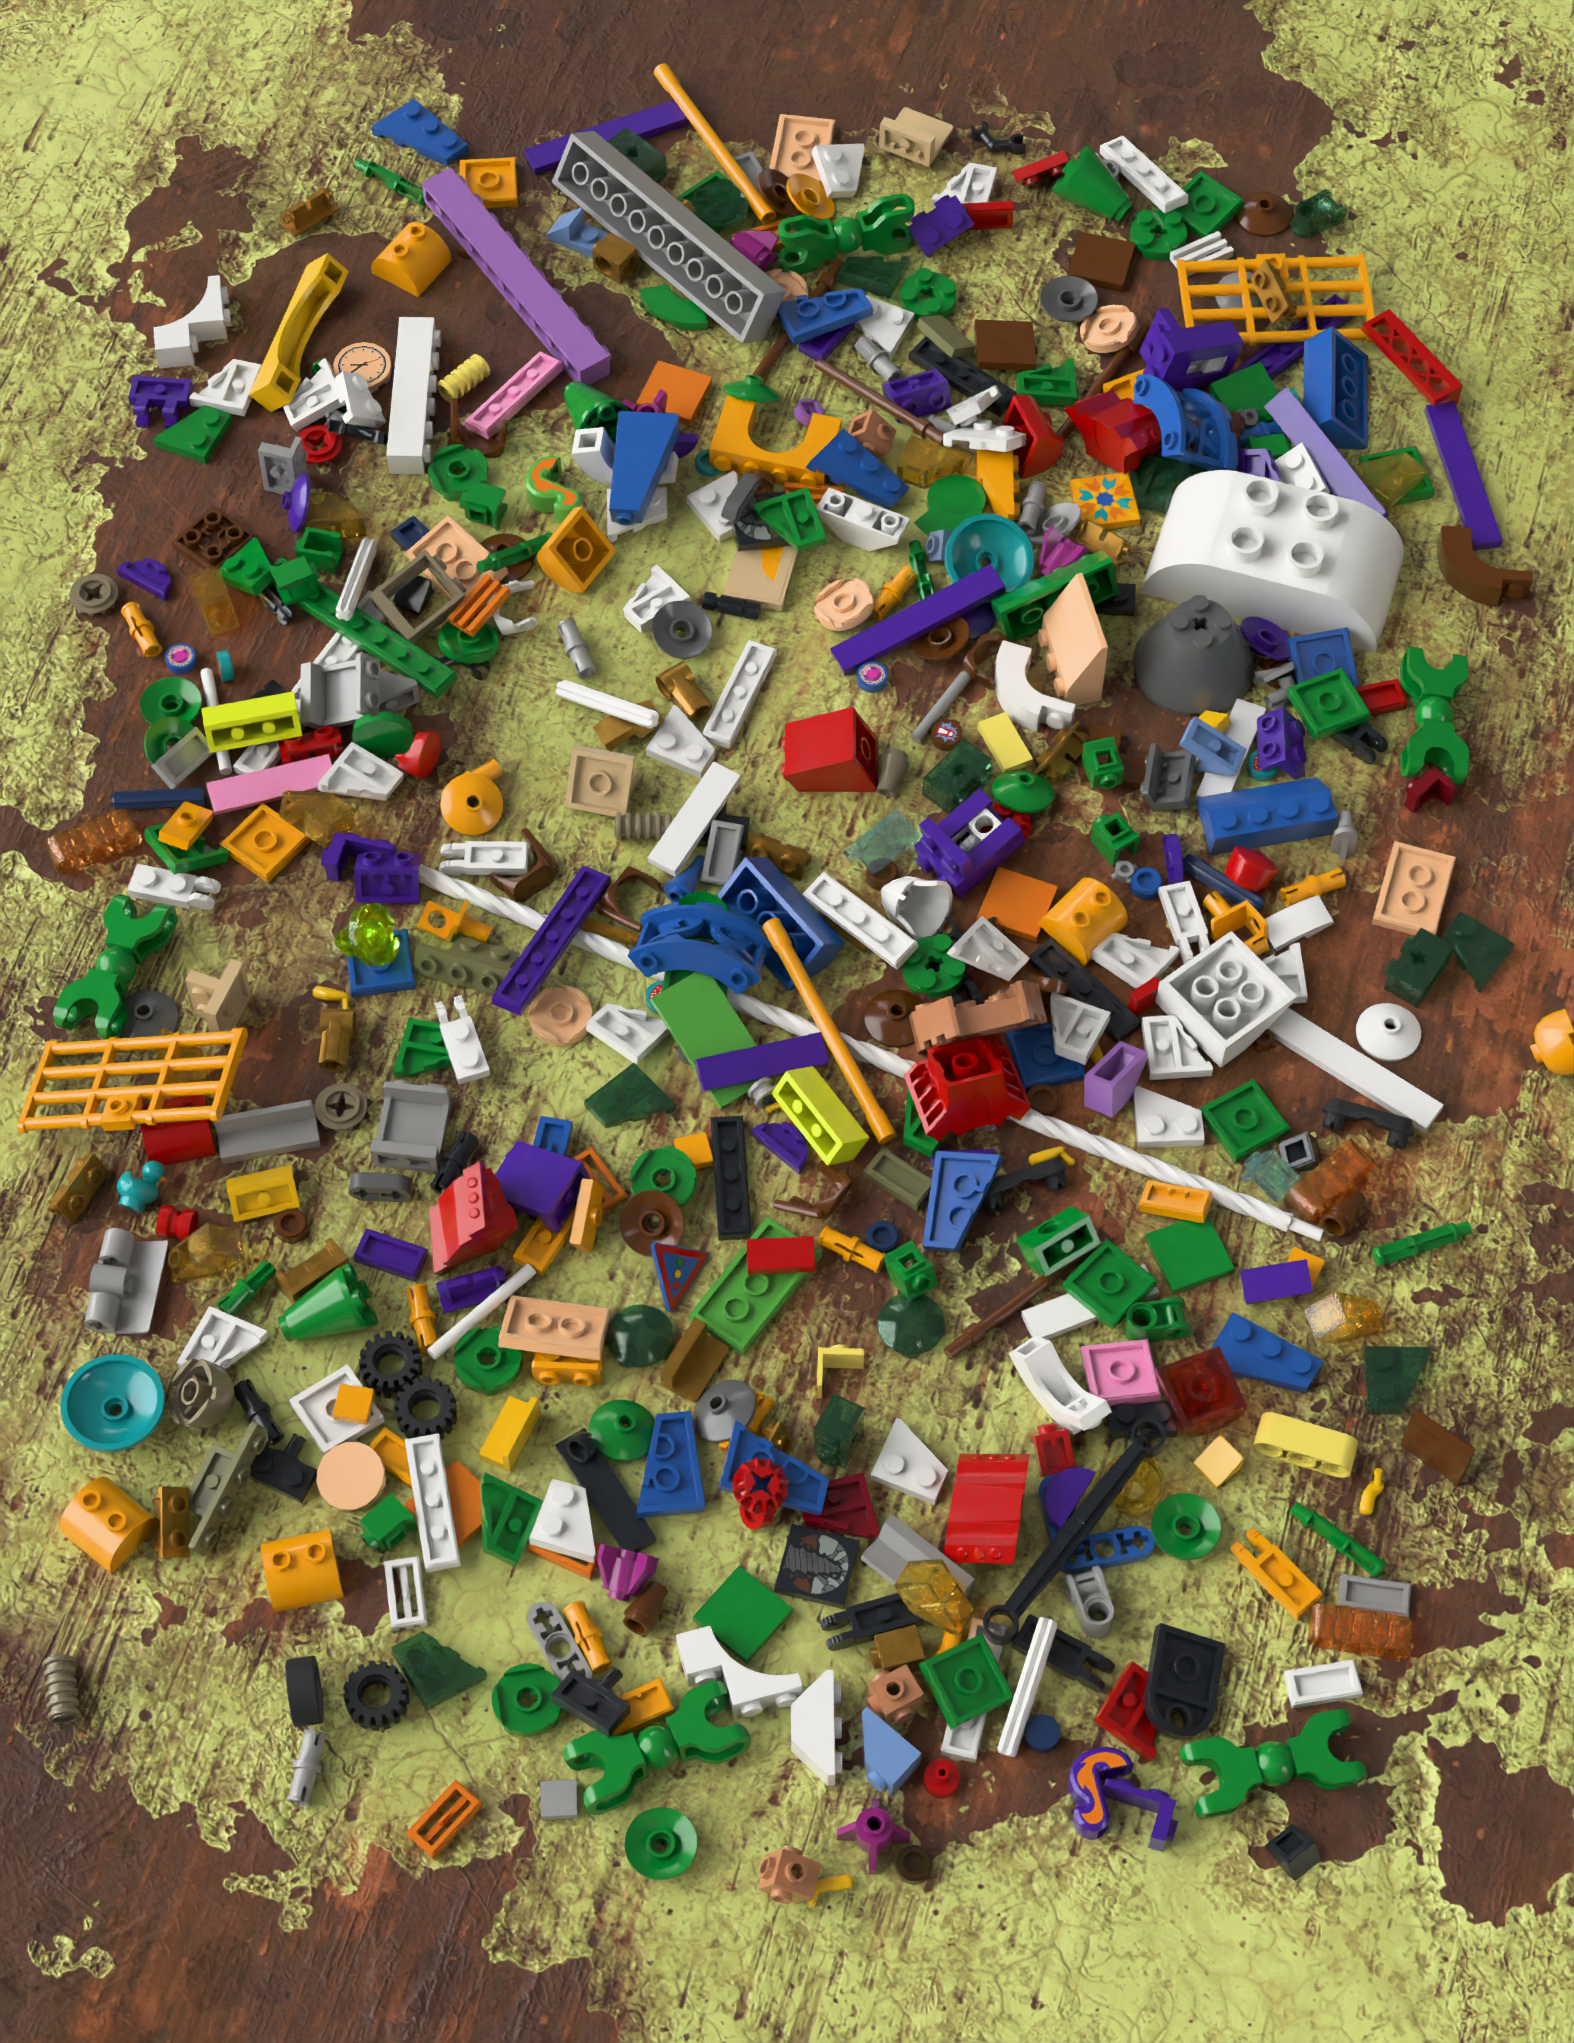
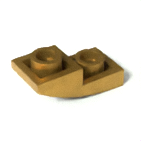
(615, 731)

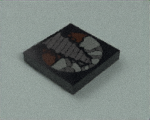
(753, 532)
(817, 1566)

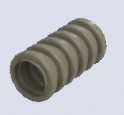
(641, 825)
(61, 1689)

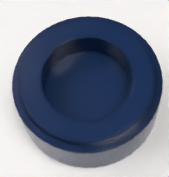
(882, 1236)
(1042, 1733)

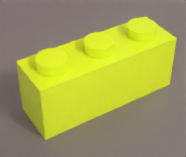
(251, 722)
(820, 1115)

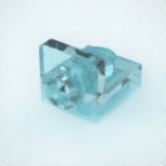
(1270, 1173)

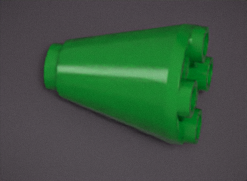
(1093, 186)
(592, 408)
(330, 1308)

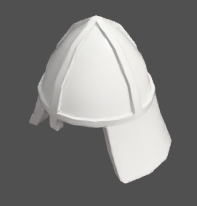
(918, 904)

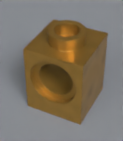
(614, 257)
(897, 1649)

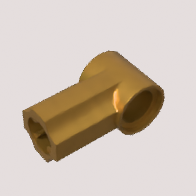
(680, 685)
(336, 1030)

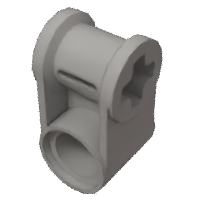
(1088, 1596)

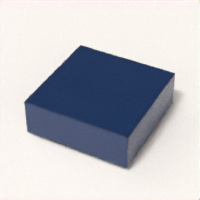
(409, 533)

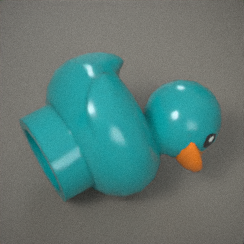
(138, 1192)

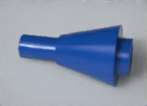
(685, 881)

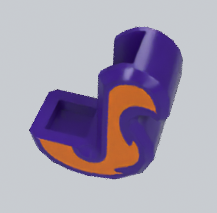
(1085, 1788)

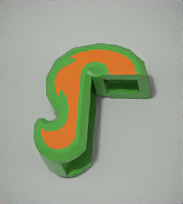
(545, 493)

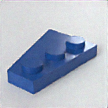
(423, 131)
(816, 316)
(857, 467)
(955, 1196)
(1265, 1356)
(672, 1469)
(805, 1485)

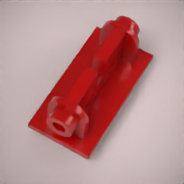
(322, 741)

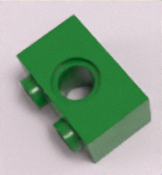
(1058, 1241)

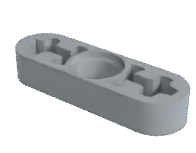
(556, 1623)

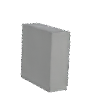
(559, 1800)

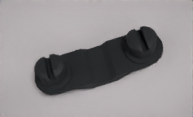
(1399, 1127)
(1050, 1170)

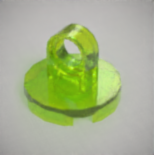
(369, 936)

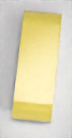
(1305, 1444)

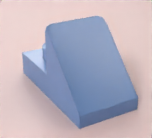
(574, 233)
(1215, 750)

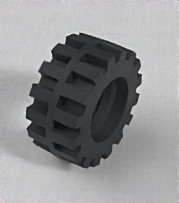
(425, 1391)
(368, 1676)

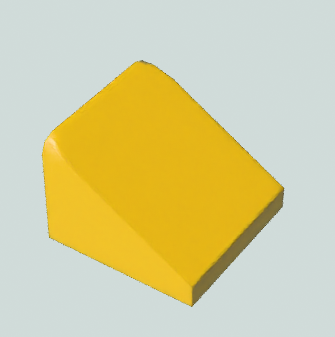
(1219, 1462)

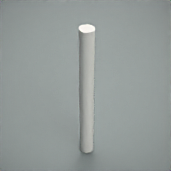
(212, 700)
(481, 1311)

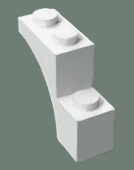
(208, 321)
(747, 1689)

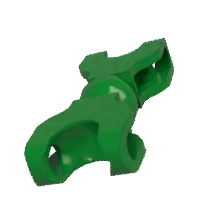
(871, 229)
(1432, 694)
(104, 988)
(656, 1747)
(1273, 1763)

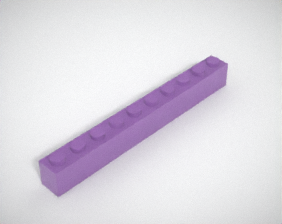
(516, 277)

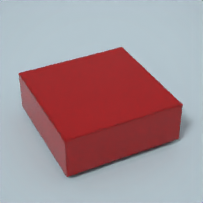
(1143, 996)

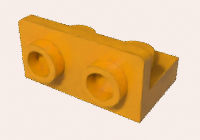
(553, 1368)

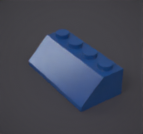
(1337, 388)
(1267, 815)
(764, 894)

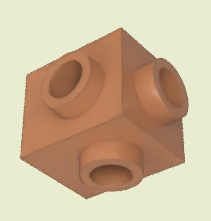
(873, 432)
(894, 1695)
(788, 1876)

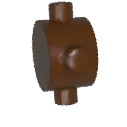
(1265, 1041)

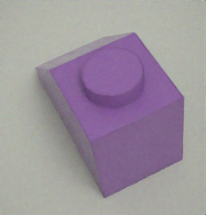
(1114, 1078)

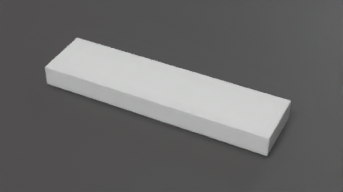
(1144, 174)
(739, 694)
(1242, 731)
(694, 819)
(860, 920)
(1062, 1315)
(432, 1503)
(965, 1739)

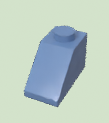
(887, 1755)

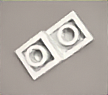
(1296, 921)

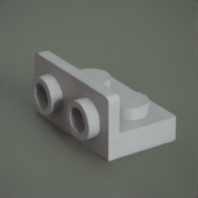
(282, 465)

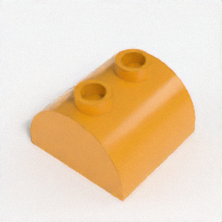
(413, 259)
(575, 552)
(1085, 918)
(106, 1523)
(301, 1570)

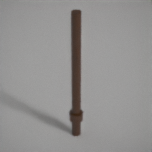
(824, 284)
(1107, 374)
(920, 426)
(976, 1333)

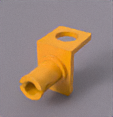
(1232, 919)
(455, 923)

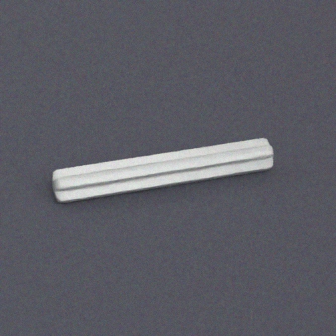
(356, 579)
(607, 704)
(1027, 1687)

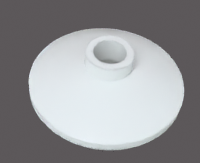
(1384, 1042)

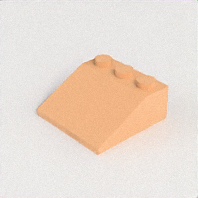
(1075, 644)

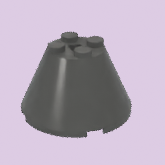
(1194, 659)

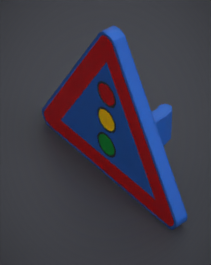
(676, 1270)

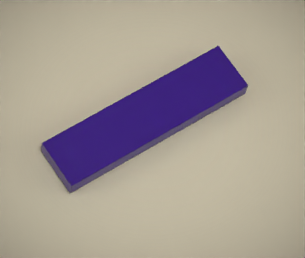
(760, 1061)

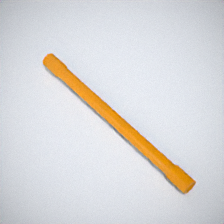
(755, 199)
(874, 1114)

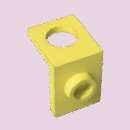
(837, 1357)

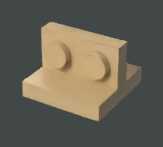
(600, 781)
(220, 999)

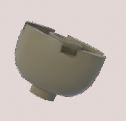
(201, 1394)

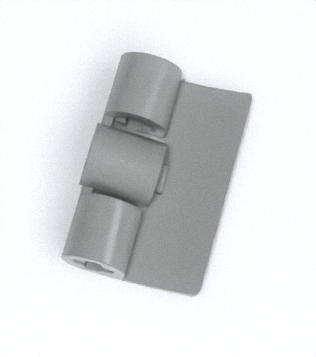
(125, 1284)

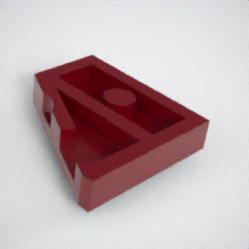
(846, 1509)

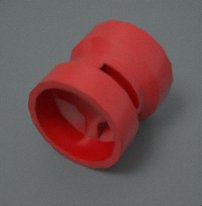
(176, 1223)

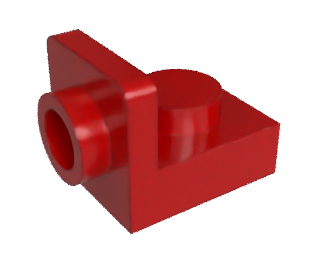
(1052, 1449)

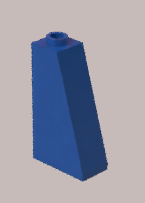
(640, 458)

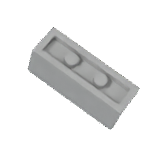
(267, 1131)
(899, 1545)

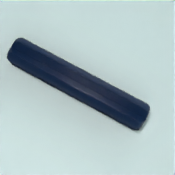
(157, 798)
(1220, 883)

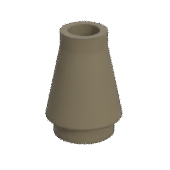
(892, 768)

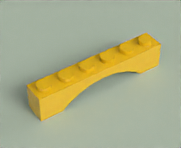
(281, 368)

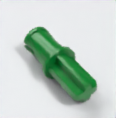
(246, 1289)

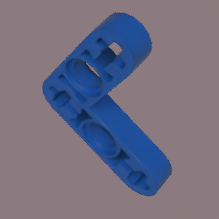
(1130, 1555)

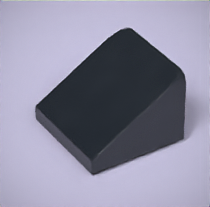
(414, 595)
(1301, 1152)
(1294, 1851)

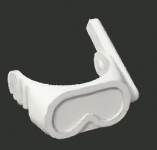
(505, 625)

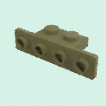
(466, 964)
(218, 1483)

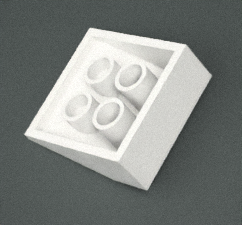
(1224, 998)

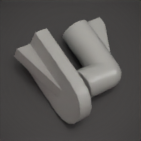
(1277, 698)
(1344, 836)

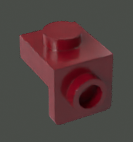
(1430, 785)

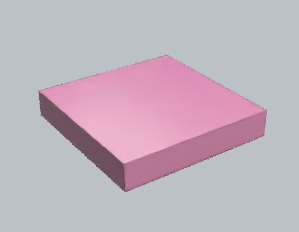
(1121, 1372)

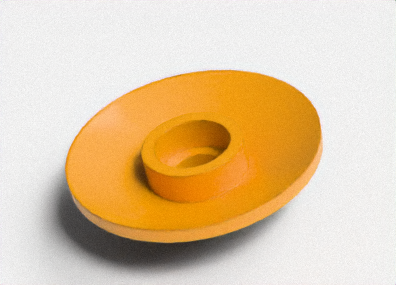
(810, 196)
(465, 818)

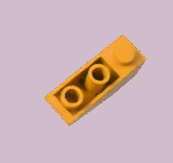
(996, 476)

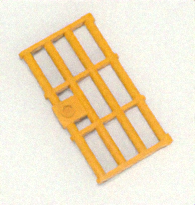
(1305, 287)
(125, 1103)

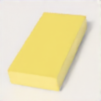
(1005, 743)

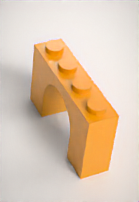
(734, 450)

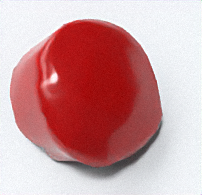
(422, 755)
(1250, 869)

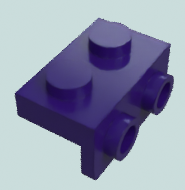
(940, 225)
(1281, 743)

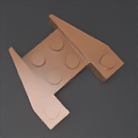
(943, 1023)

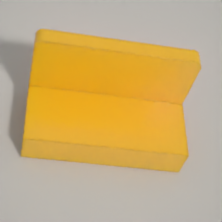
(262, 1193)
(510, 1432)

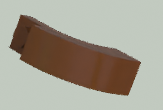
(1471, 575)

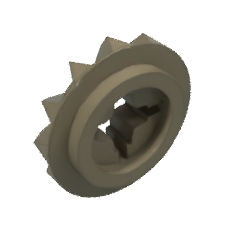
(92, 585)
(332, 1097)

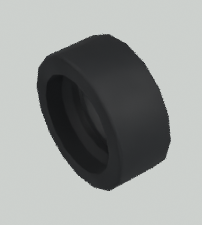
(304, 1691)

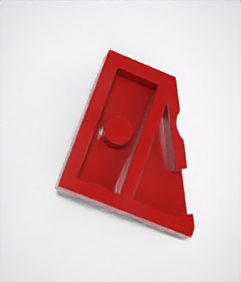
(1049, 166)
(1125, 1714)

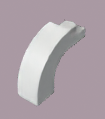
(596, 452)
(1020, 699)
(1055, 1388)

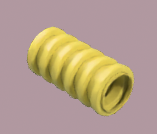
(464, 378)

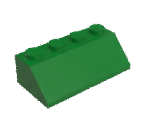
(1023, 609)

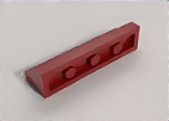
(1413, 358)

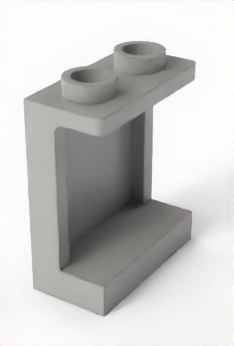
(339, 692)
(411, 1127)

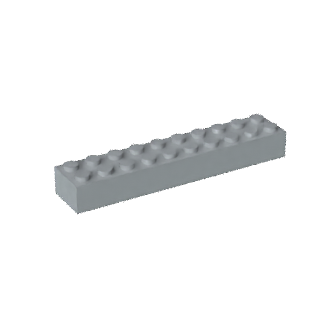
(669, 237)

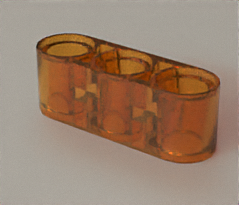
(93, 841)
(1330, 1180)
(1360, 1631)

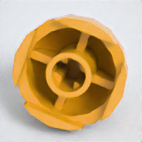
(1555, 1043)

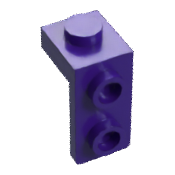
(350, 845)
(1152, 1800)

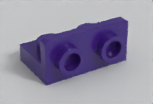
(920, 393)
(387, 877)

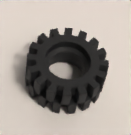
(387, 1346)

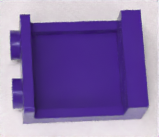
(541, 1183)

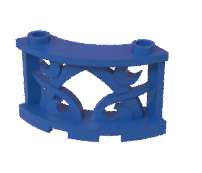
(1174, 414)
(733, 961)

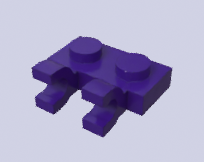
(159, 392)

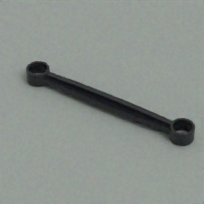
(1074, 1531)

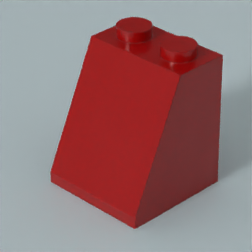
(831, 753)

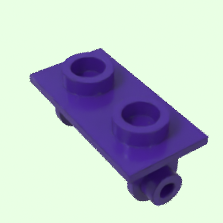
(469, 1288)

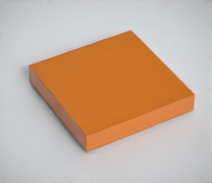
(683, 387)
(1017, 903)
(465, 1502)

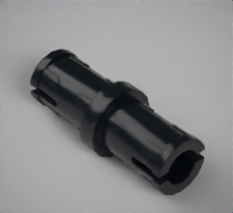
(454, 1161)
(257, 1410)

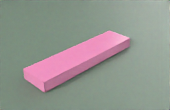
(514, 395)
(266, 784)

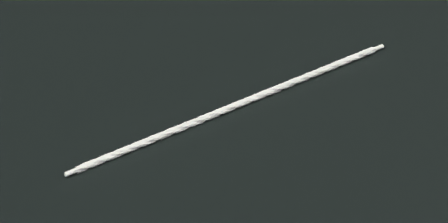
(893, 1064)

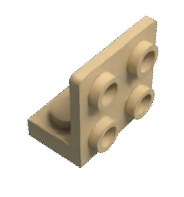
(914, 136)

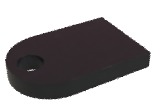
(1182, 1678)

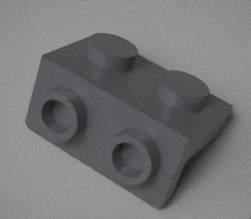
(1167, 778)

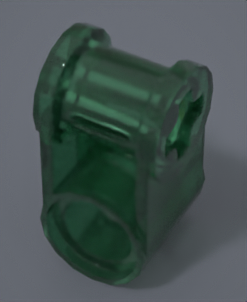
(1316, 213)

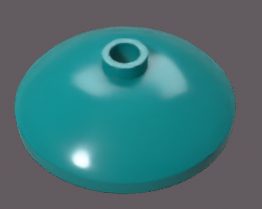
(995, 541)
(109, 1385)

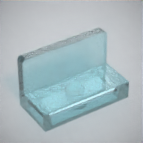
(883, 842)

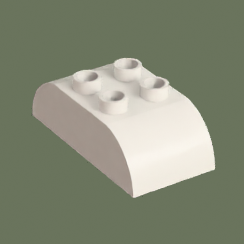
(1278, 555)

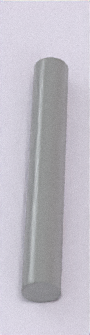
(940, 707)

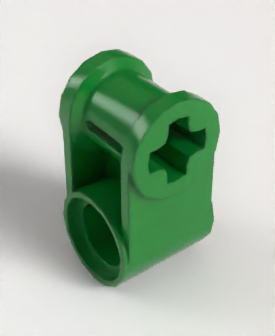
(1163, 1319)

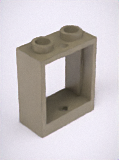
(437, 567)

